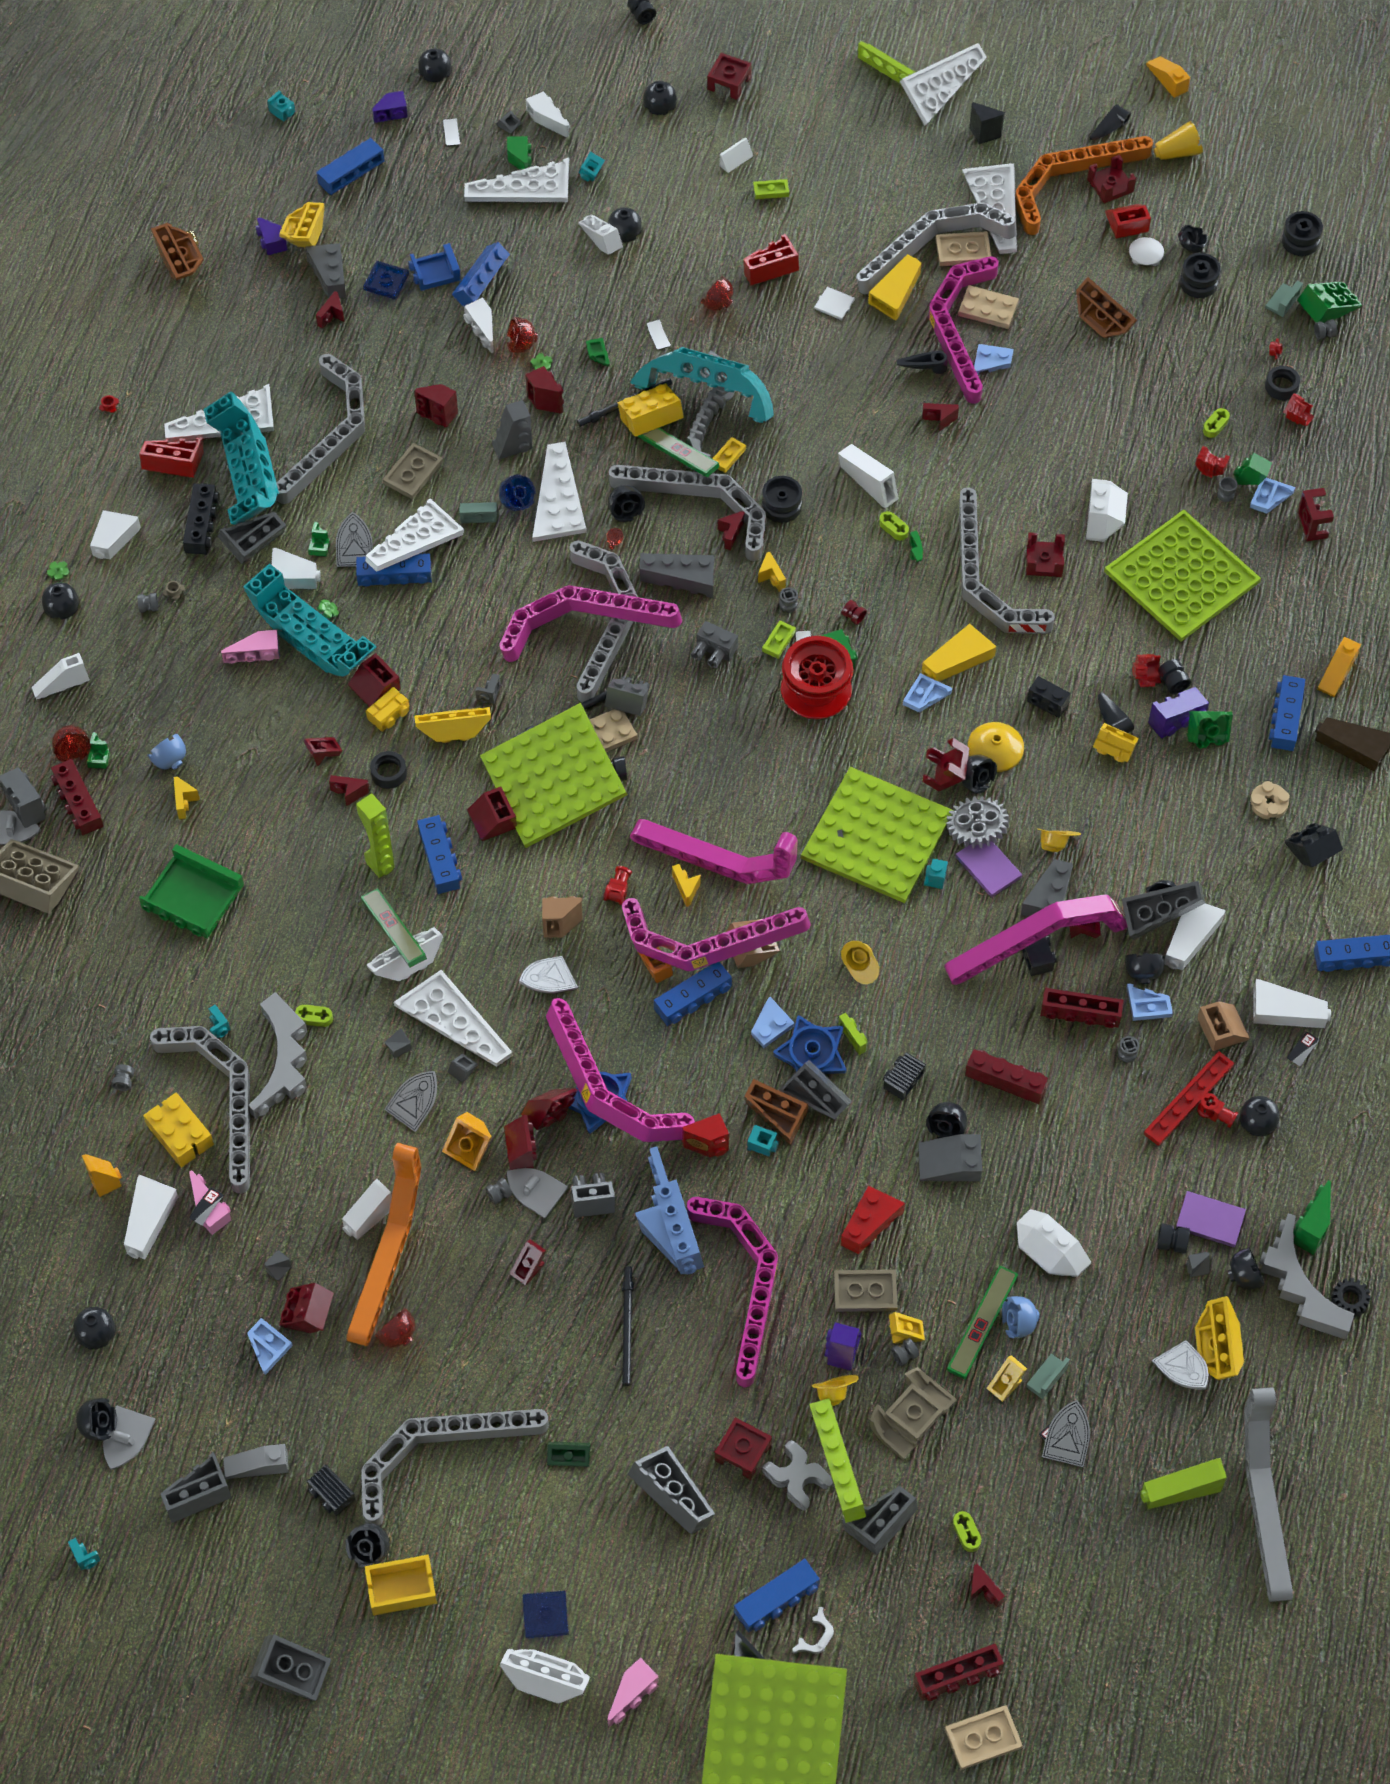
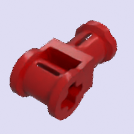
(617, 887)
(1215, 1110)

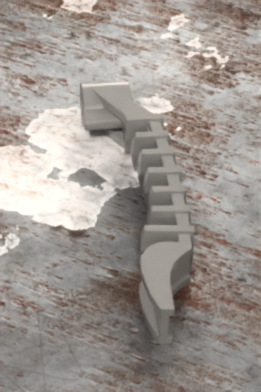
(715, 400)

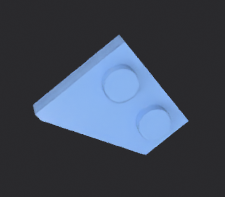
(992, 358)
(1270, 494)
(925, 693)
(1148, 1004)
(771, 1024)
(268, 1344)

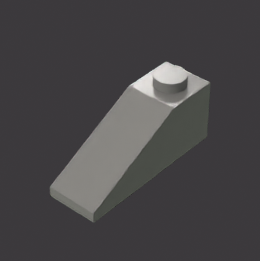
(257, 1462)

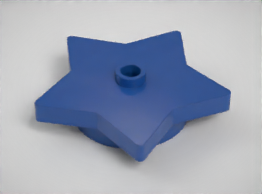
(812, 1037)
(616, 1084)

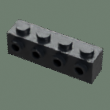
(200, 519)

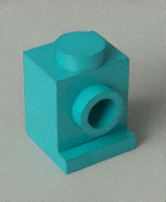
(281, 106)
(591, 162)
(936, 874)
(759, 1136)

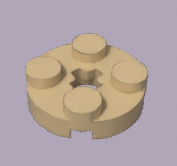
(1274, 792)

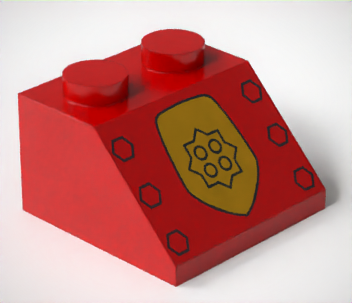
(707, 1136)

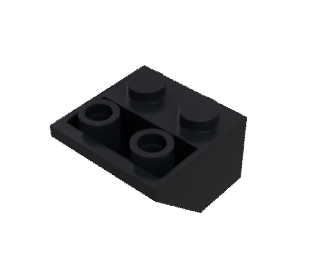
(1314, 844)

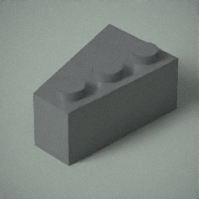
(328, 267)
(252, 536)
(882, 1519)

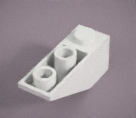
(546, 114)
(602, 234)
(480, 318)
(63, 675)

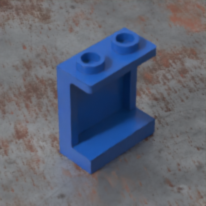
(435, 269)

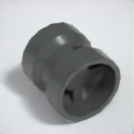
(1325, 329)
(1227, 489)
(788, 600)
(147, 602)
(1129, 1053)
(122, 1078)
(498, 1191)
(905, 1352)

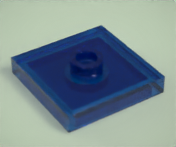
(386, 280)
(545, 1614)

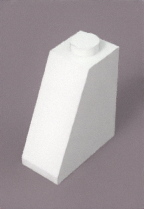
(113, 533)
(296, 571)
(368, 1210)

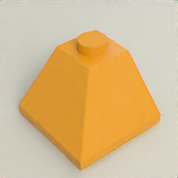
(467, 1140)

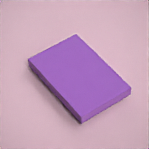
(989, 867)
(1211, 1219)

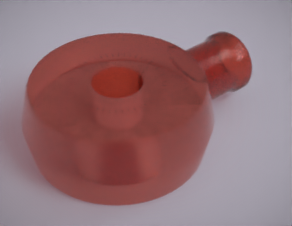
(614, 537)

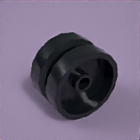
(1302, 233)
(1200, 275)
(782, 499)

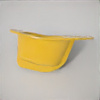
(1055, 840)
(860, 962)
(835, 1388)

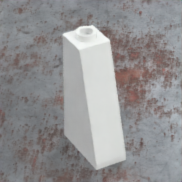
(870, 475)
(1191, 934)
(1287, 1007)
(148, 1214)

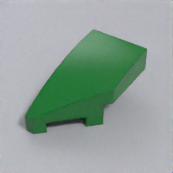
(597, 351)
(319, 542)
(916, 545)
(98, 753)

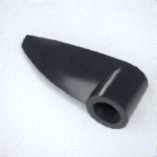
(1113, 120)
(930, 360)
(1113, 714)

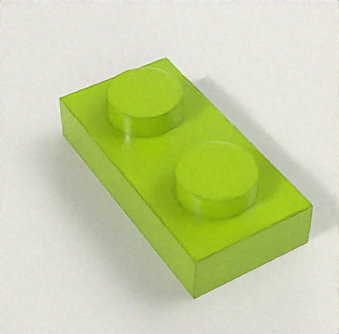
(771, 189)
(778, 639)
(850, 1030)

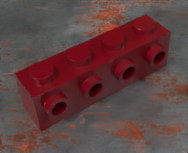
(76, 796)
(1081, 1008)
(1006, 1076)
(958, 1672)

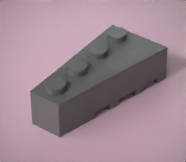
(679, 571)
(1159, 907)
(672, 1489)

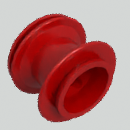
(811, 663)

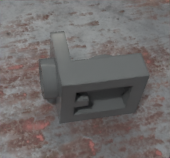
(490, 691)

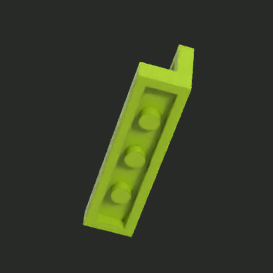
(883, 62)

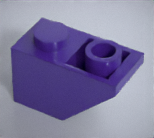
(390, 107)
(270, 236)

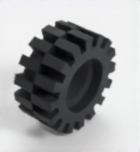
(1354, 1287)

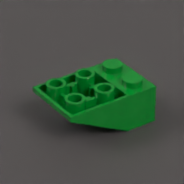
(1328, 301)
(1313, 1225)

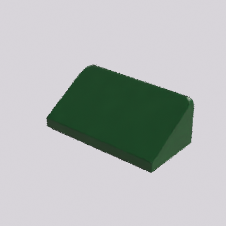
(568, 1454)

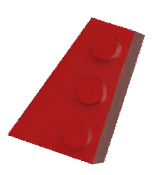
(772, 262)
(172, 457)
(870, 1218)

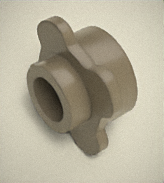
(173, 585)

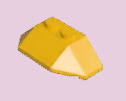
(304, 225)
(453, 724)
(1220, 1339)

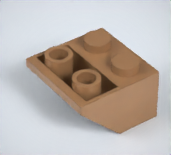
(560, 915)
(754, 956)
(1222, 1025)

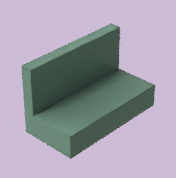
(1284, 298)
(478, 512)
(1047, 1375)

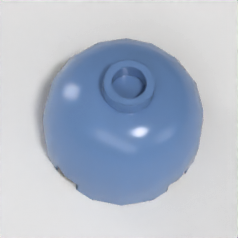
(168, 753)
(1020, 1316)

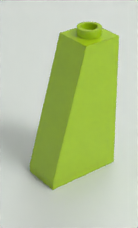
(1184, 1484)

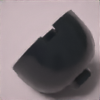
(434, 65)
(660, 98)
(627, 222)
(626, 503)
(60, 600)
(979, 773)
(1144, 967)
(1259, 1116)
(946, 1120)
(1245, 1270)
(94, 1327)
(96, 1419)
(367, 1544)

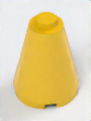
(1179, 143)

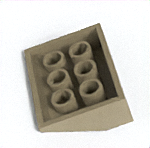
(34, 876)

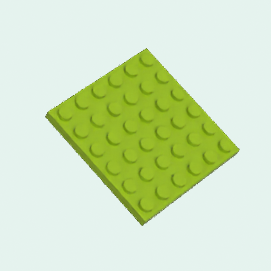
(1182, 575)
(554, 774)
(884, 834)
(773, 1722)

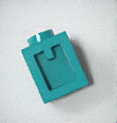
(220, 1023)
(84, 1560)

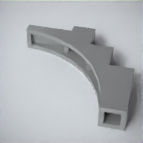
(290, 1055)
(1313, 1308)

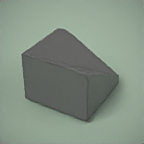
(398, 1043)
(1198, 1264)
(277, 1265)

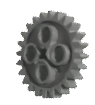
(978, 822)

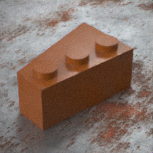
(777, 1109)

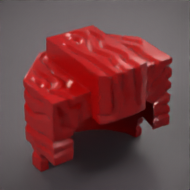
(1298, 410)
(1210, 464)
(1146, 670)

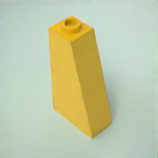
(895, 288)
(959, 654)

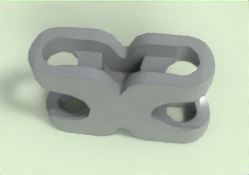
(797, 1475)

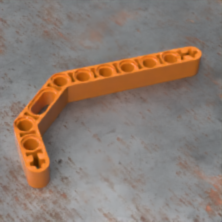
(1069, 162)
(407, 1172)

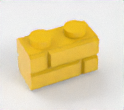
(388, 709)
(1115, 743)

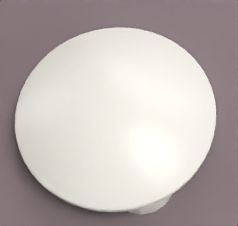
(1146, 251)

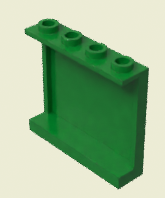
(192, 892)

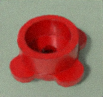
(1275, 349)
(109, 404)

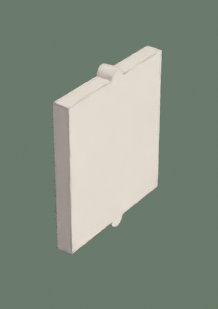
(834, 303)

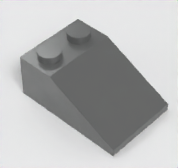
(951, 1158)
(290, 1667)

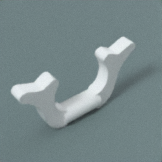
(819, 1647)

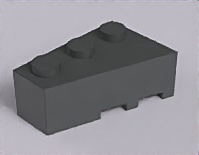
(514, 432)
(22, 797)
(1049, 889)
(816, 1090)
(196, 1491)

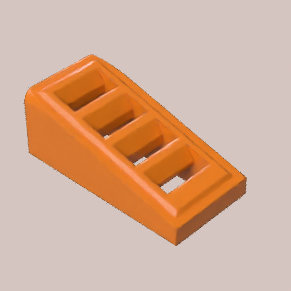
(659, 972)

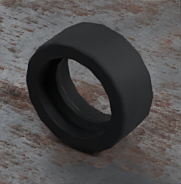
(1282, 372)
(388, 757)

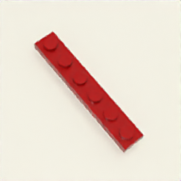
(1188, 1098)

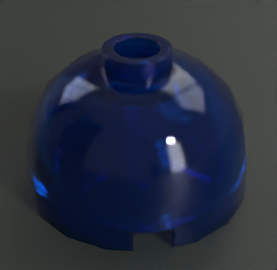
(517, 492)

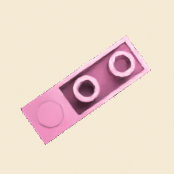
(258, 646)
(220, 1214)
(634, 1685)

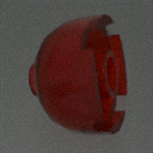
(719, 295)
(521, 335)
(70, 743)
(398, 1330)

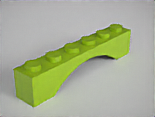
(375, 822)
(837, 1460)

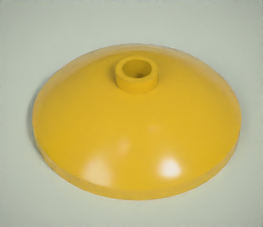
(1004, 753)

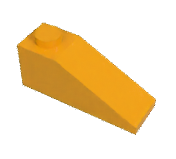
(1170, 75)
(1339, 666)
(102, 1174)

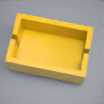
(650, 410)
(178, 1129)
(400, 1585)

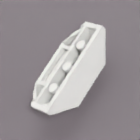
(1106, 510)
(392, 965)
(1051, 1245)
(544, 1675)

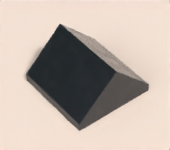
(986, 123)

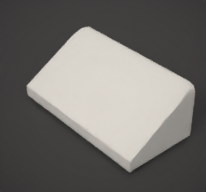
(735, 155)

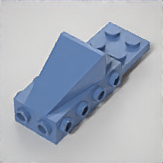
(668, 1221)

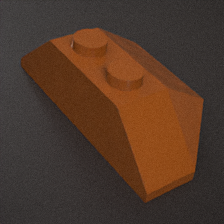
(177, 250)
(1102, 311)

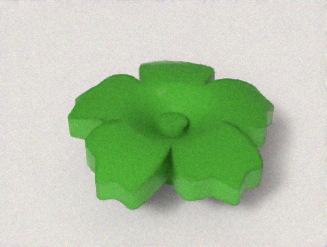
(541, 361)
(58, 570)
(328, 609)

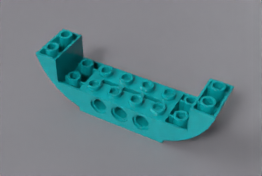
(738, 377)
(246, 457)
(304, 626)

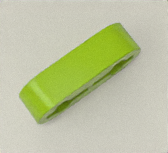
(1213, 421)
(895, 524)
(314, 1015)
(971, 1530)

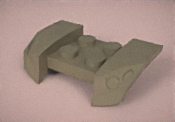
(911, 1413)

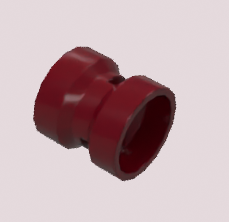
(854, 612)

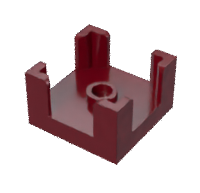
(729, 73)
(1111, 181)
(1311, 516)
(1045, 557)
(950, 766)
(743, 1447)

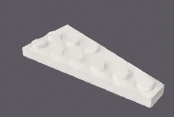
(938, 82)
(525, 185)
(996, 188)
(195, 426)
(558, 503)
(415, 535)
(447, 1011)

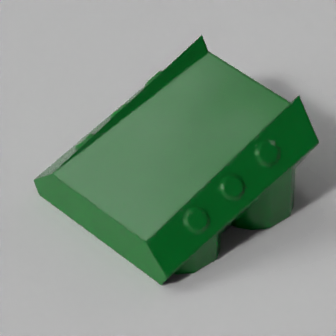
(1209, 727)

